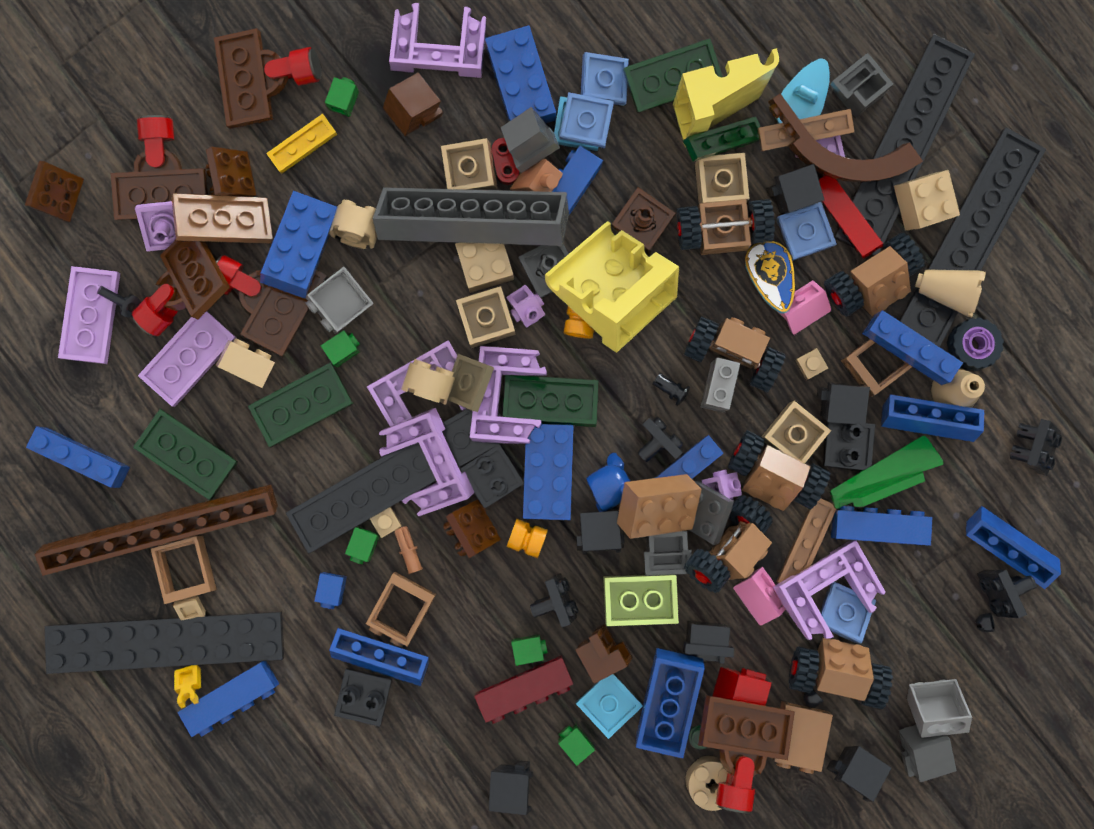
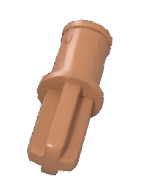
(408, 550)

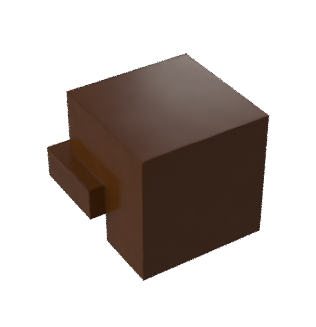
(412, 104)
(602, 655)

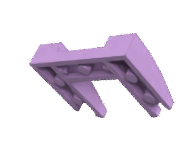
(409, 54)
(388, 388)
(485, 423)
(427, 430)
(844, 561)

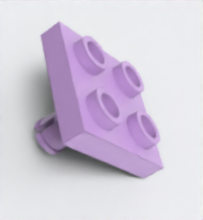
(156, 225)

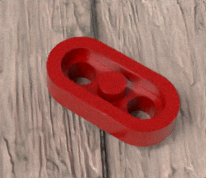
(502, 161)

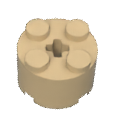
(354, 225)
(428, 383)
(701, 773)

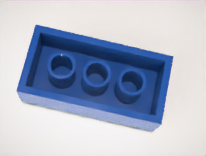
(520, 74)
(298, 245)
(548, 473)
(669, 703)

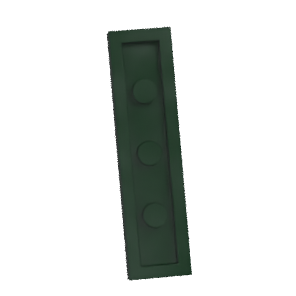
(722, 139)

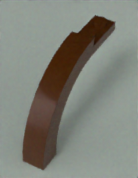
(834, 165)

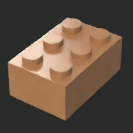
(658, 506)

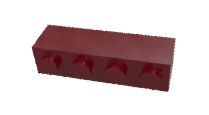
(524, 689)

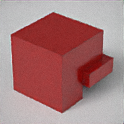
(742, 686)

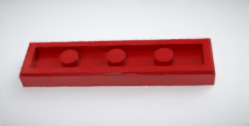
(849, 217)

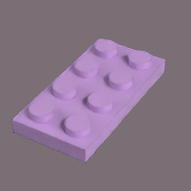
(88, 316)
(186, 358)

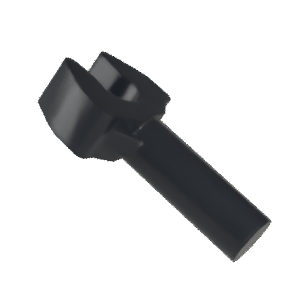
(119, 300)

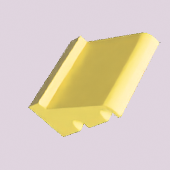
(709, 99)
(614, 284)

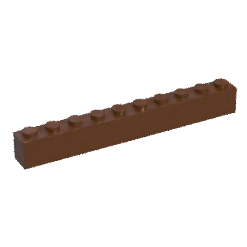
(156, 530)

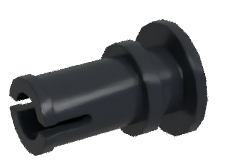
(671, 388)

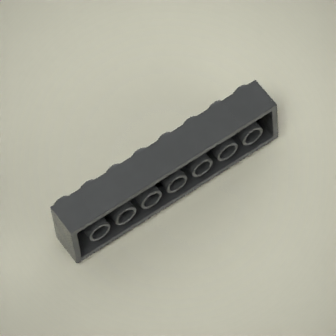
(472, 216)

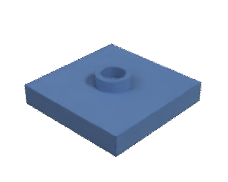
(604, 77)
(586, 120)
(806, 231)
(845, 613)

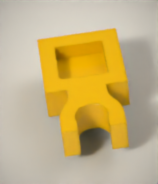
(186, 682)

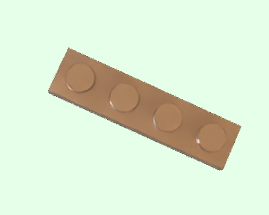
(818, 126)
(808, 539)

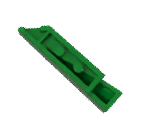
(889, 475)

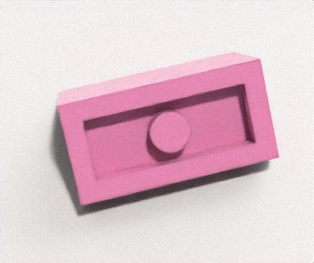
(807, 306)
(760, 597)

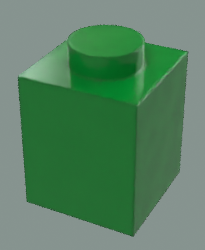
(342, 96)
(341, 348)
(362, 545)
(529, 649)
(575, 744)

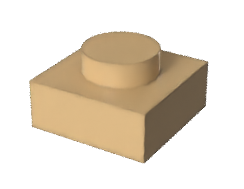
(811, 364)
(386, 522)
(189, 608)

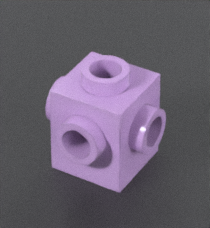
(526, 306)
(725, 483)

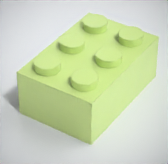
(640, 600)

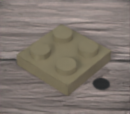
(469, 382)

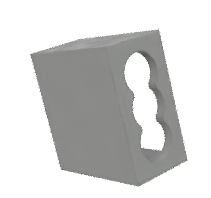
(338, 300)
(720, 385)
(939, 708)

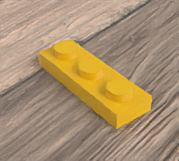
(301, 143)

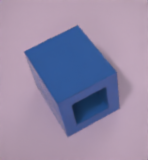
(330, 590)

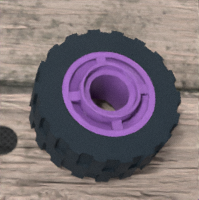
(988, 339)

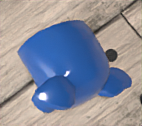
(608, 483)

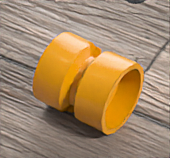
(576, 326)
(527, 538)

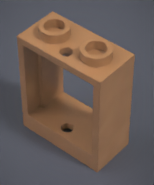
(862, 375)
(411, 587)
(167, 589)

